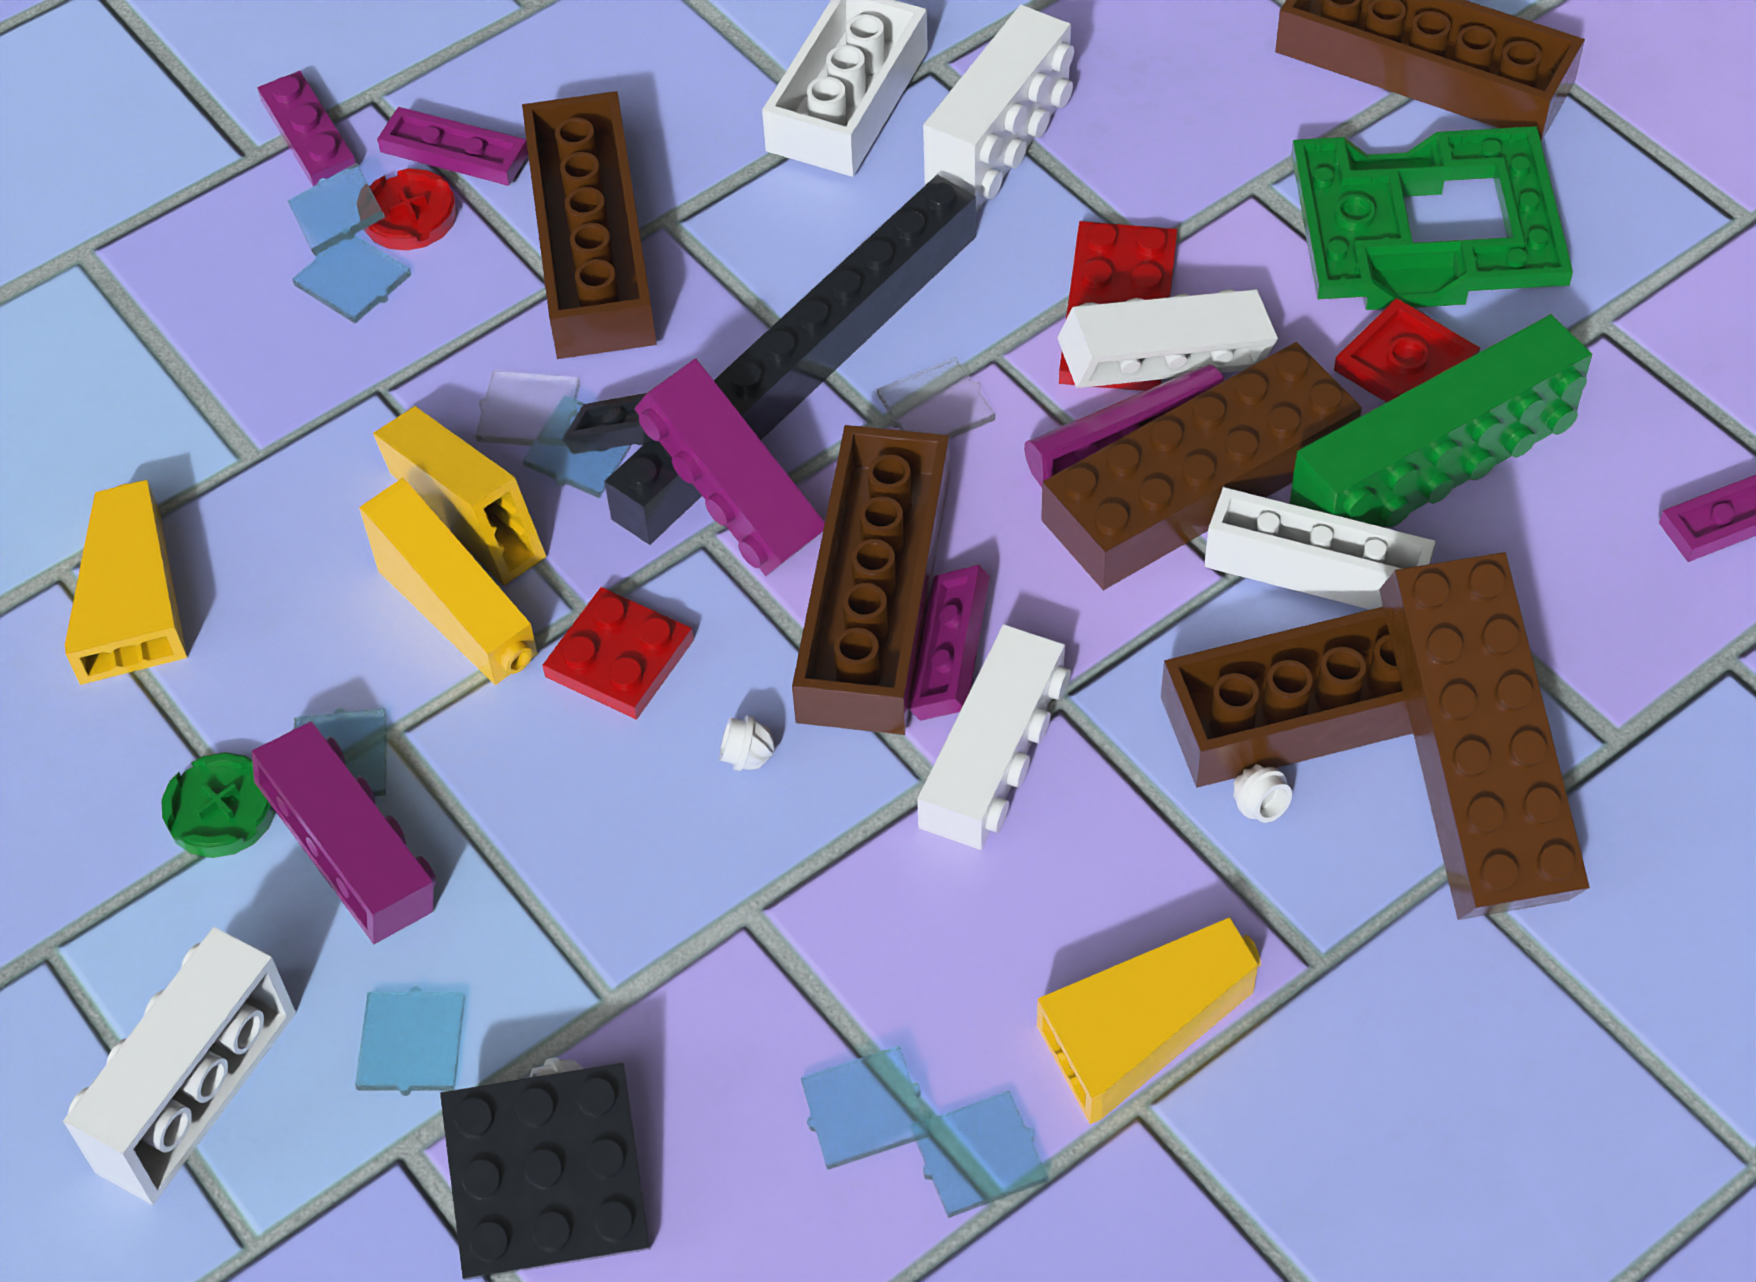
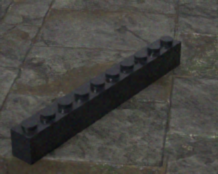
(808, 343)

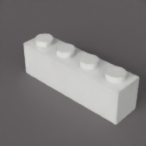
(1165, 337)
(1308, 549)
(992, 738)

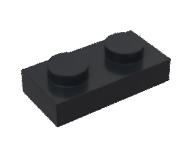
(606, 426)

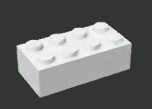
(845, 82)
(1000, 104)
(180, 1065)

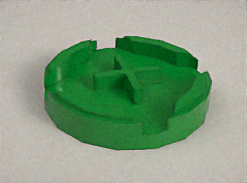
(216, 806)

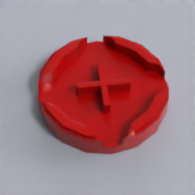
(416, 210)

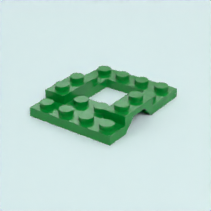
(1362, 229)

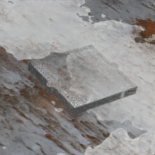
(937, 401)
(521, 405)

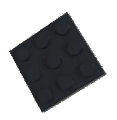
(544, 1171)

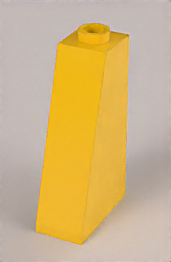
(465, 491)
(446, 582)
(124, 590)
(1143, 1013)

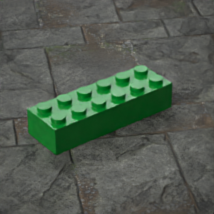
(1446, 429)

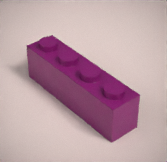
(729, 467)
(344, 831)

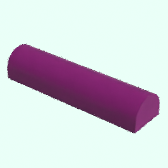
(1081, 438)

